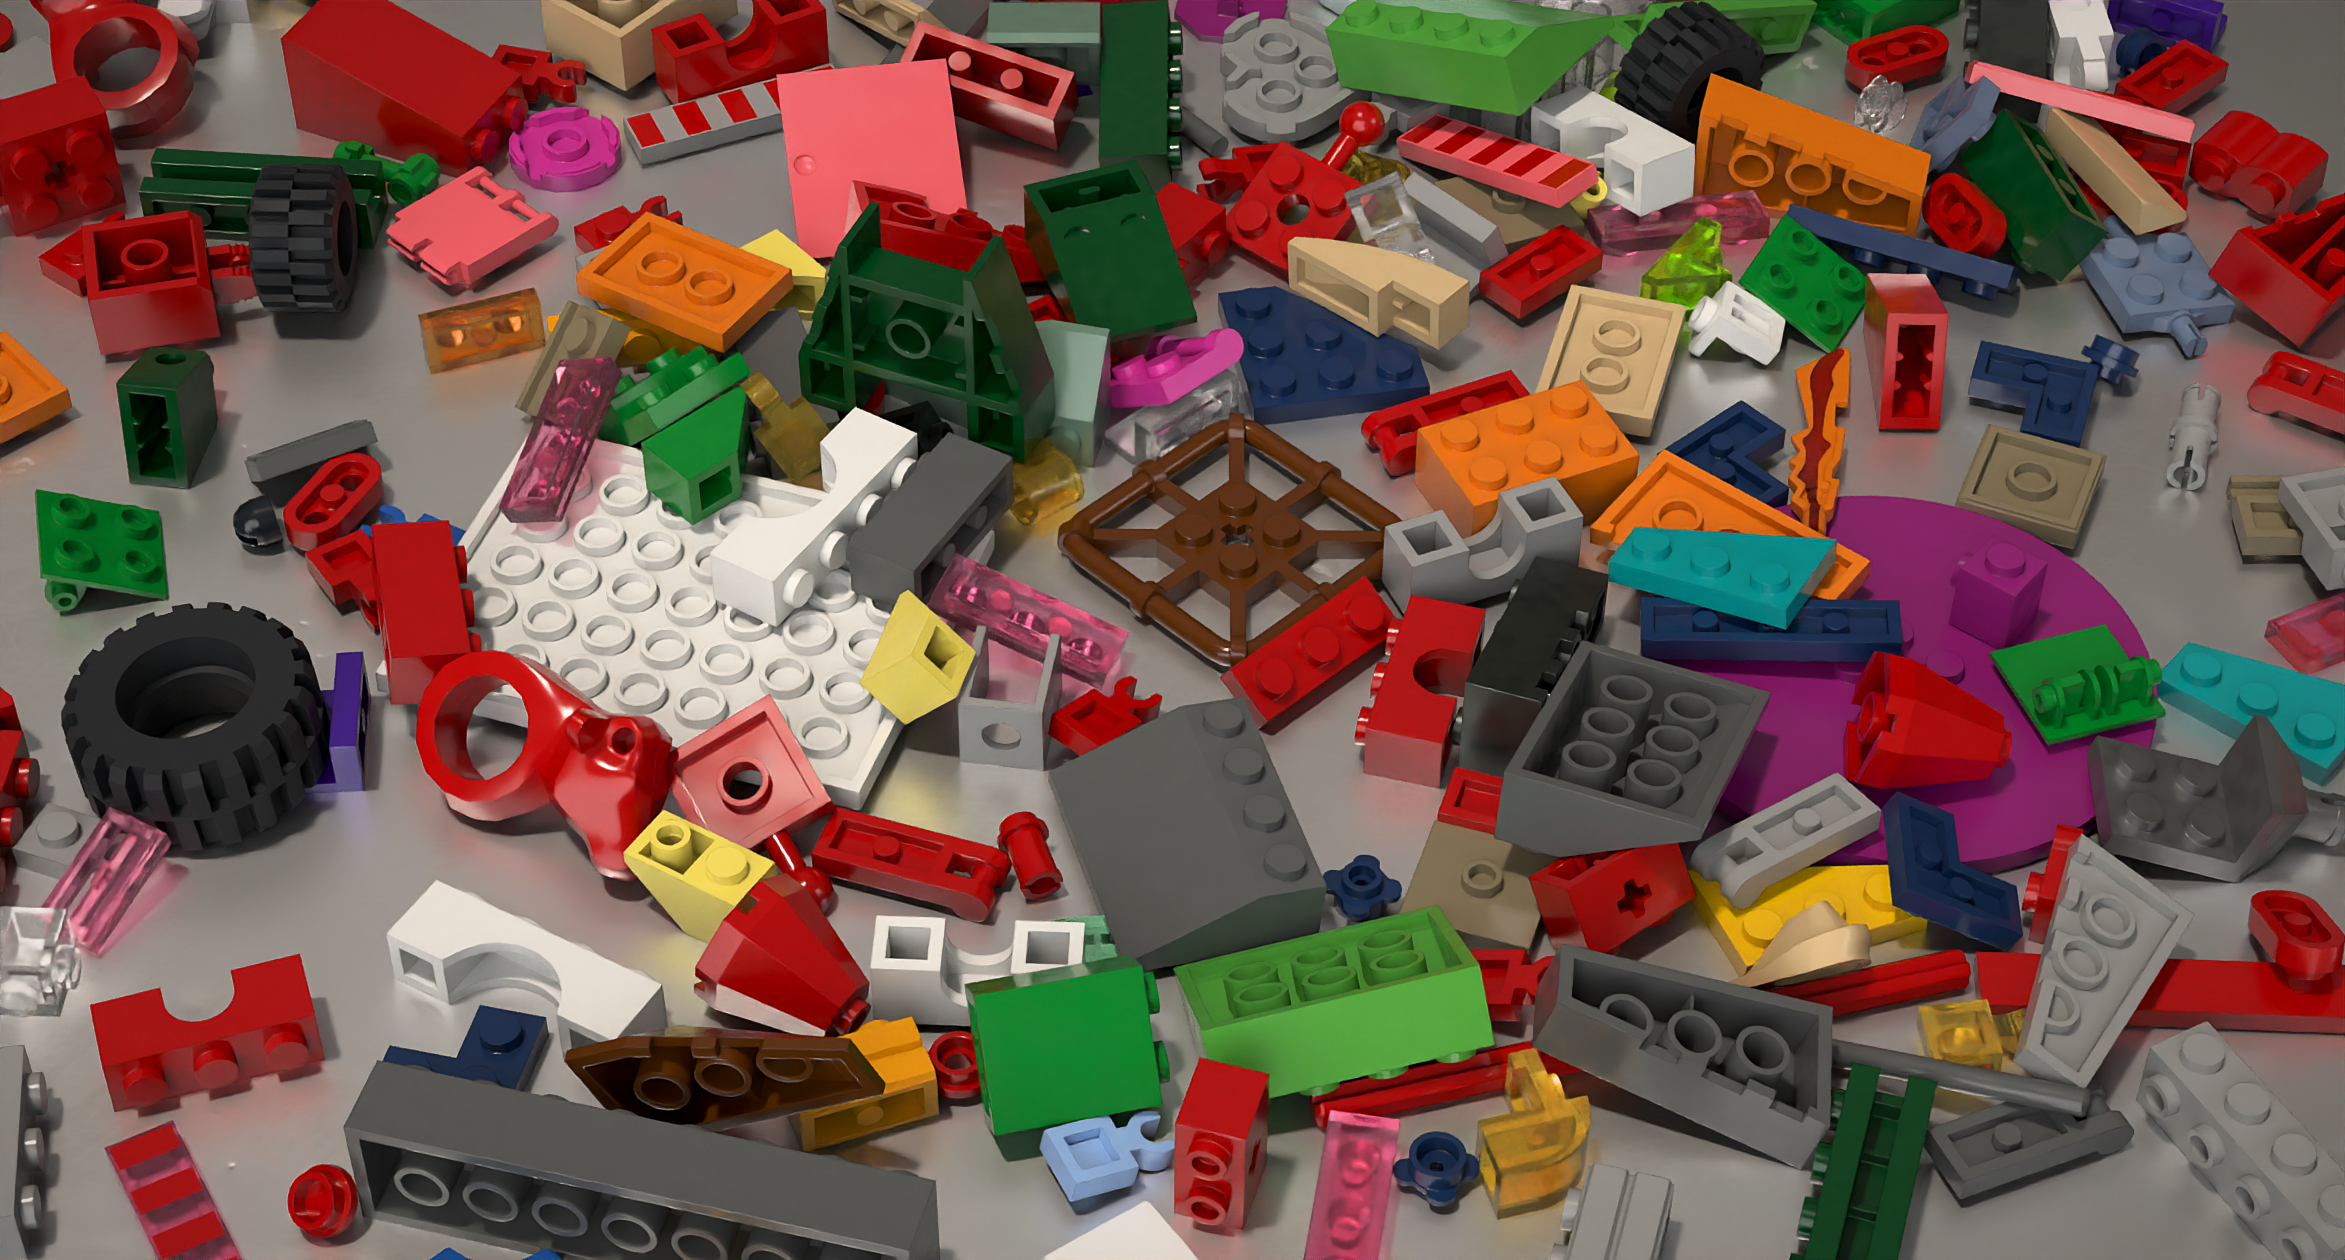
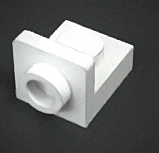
(1738, 320)

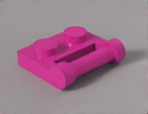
(1173, 368)

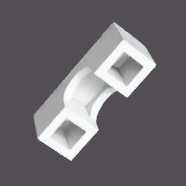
(1640, 160)
(924, 974)

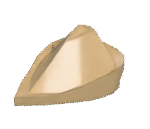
(1809, 948)

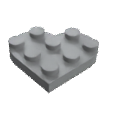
(1281, 79)

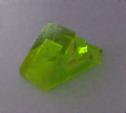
(1688, 268)

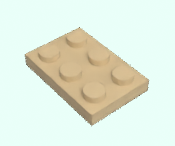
(1619, 350)

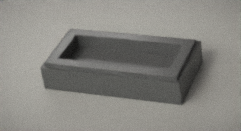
(310, 450)

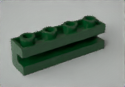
(1139, 88)
(222, 186)
(1866, 1170)

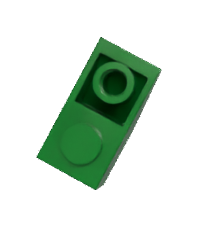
(701, 458)

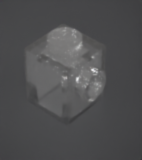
(36, 961)

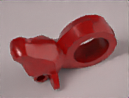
(93, 30)
(590, 763)

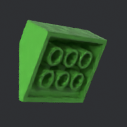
(1461, 50)
(1341, 1003)

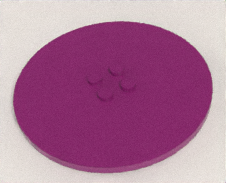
(1912, 559)

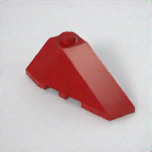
(937, 237)

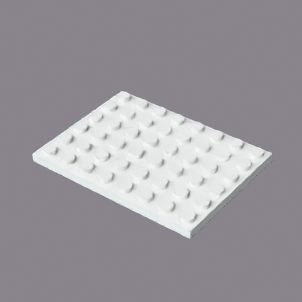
(632, 620)

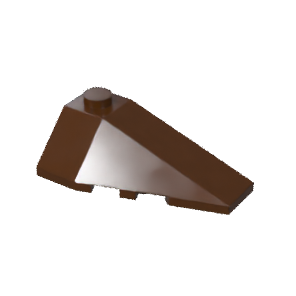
(723, 1074)

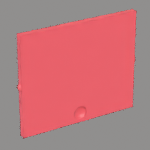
(872, 127)

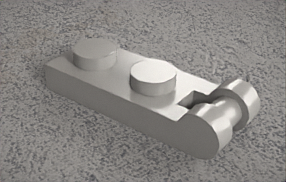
(1785, 838)

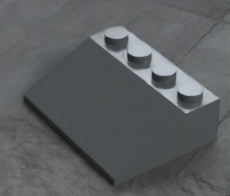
(1625, 756)
(1190, 838)

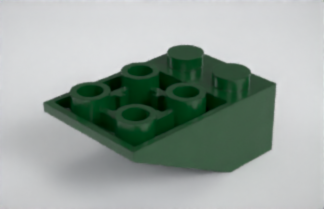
(1107, 251)

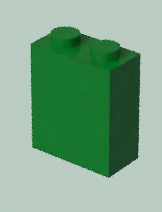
(1066, 1044)

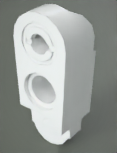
(2078, 43)

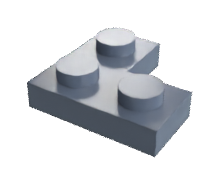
(1954, 117)

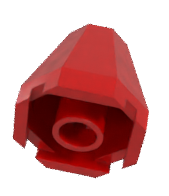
(1919, 729)
(783, 966)

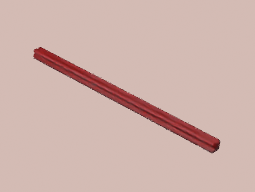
(1487, 1069)

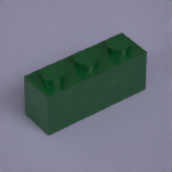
(2042, 203)

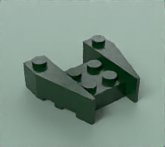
(933, 332)

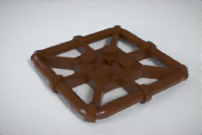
(1198, 534)

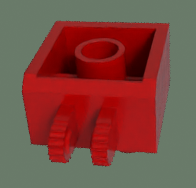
(56, 157)
(159, 281)

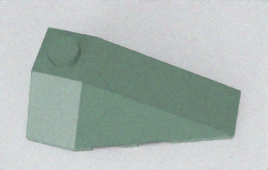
(1081, 389)

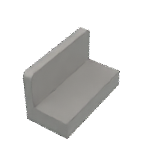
(1455, 233)

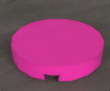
(565, 150)

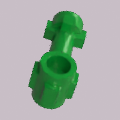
(404, 181)

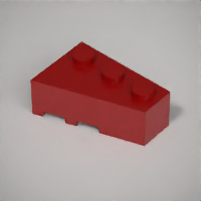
(2290, 269)

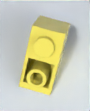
(916, 661)
(695, 873)

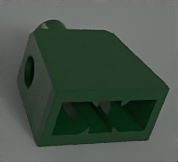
(163, 396)

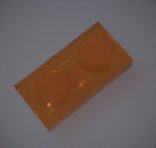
(482, 330)

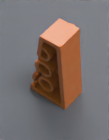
(1805, 160)

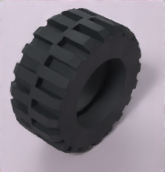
(185, 668)

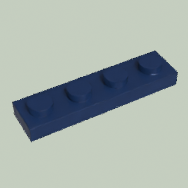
(1875, 246)
(1817, 633)

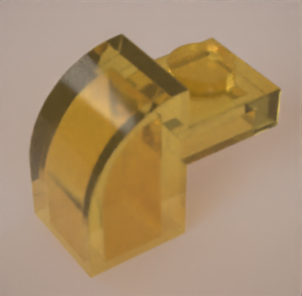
(1537, 1147)

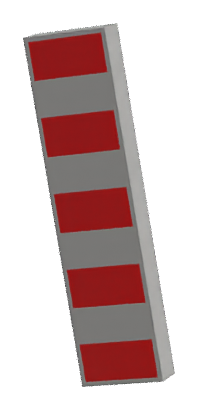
(706, 121)

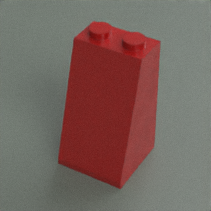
(399, 85)

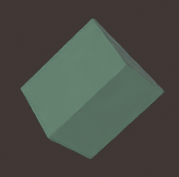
(1051, 33)

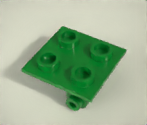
(1806, 283)
(97, 547)
(2080, 683)

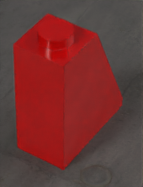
(1905, 349)

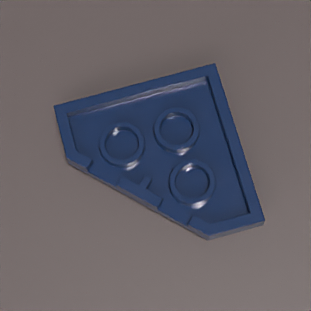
(1313, 362)

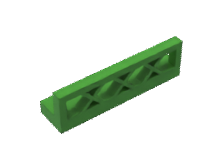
(1773, 23)

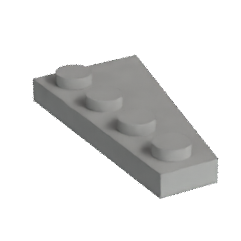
(2095, 964)

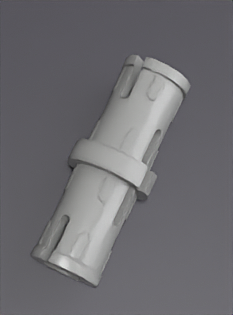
(2193, 436)

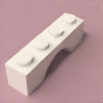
(778, 561)
(462, 945)

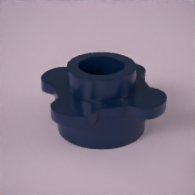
(1362, 889)
(1439, 1152)

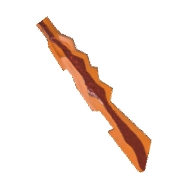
(1819, 447)

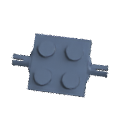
(2156, 284)

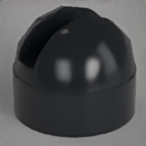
(257, 523)

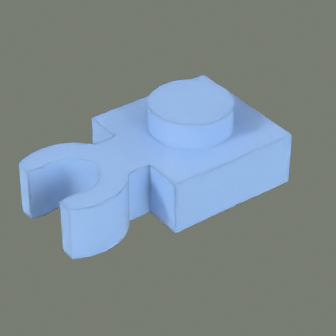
(1099, 1158)

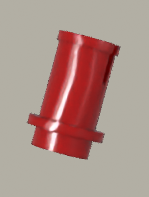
(1024, 841)

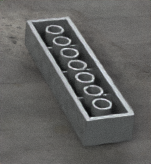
(614, 1183)

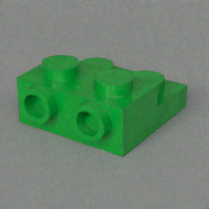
(670, 391)

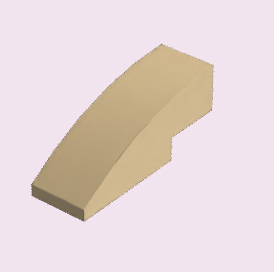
(1380, 288)

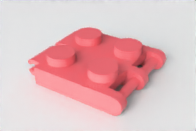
(466, 231)

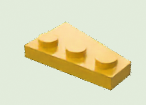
(1856, 892)

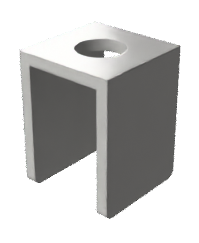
(1027, 719)

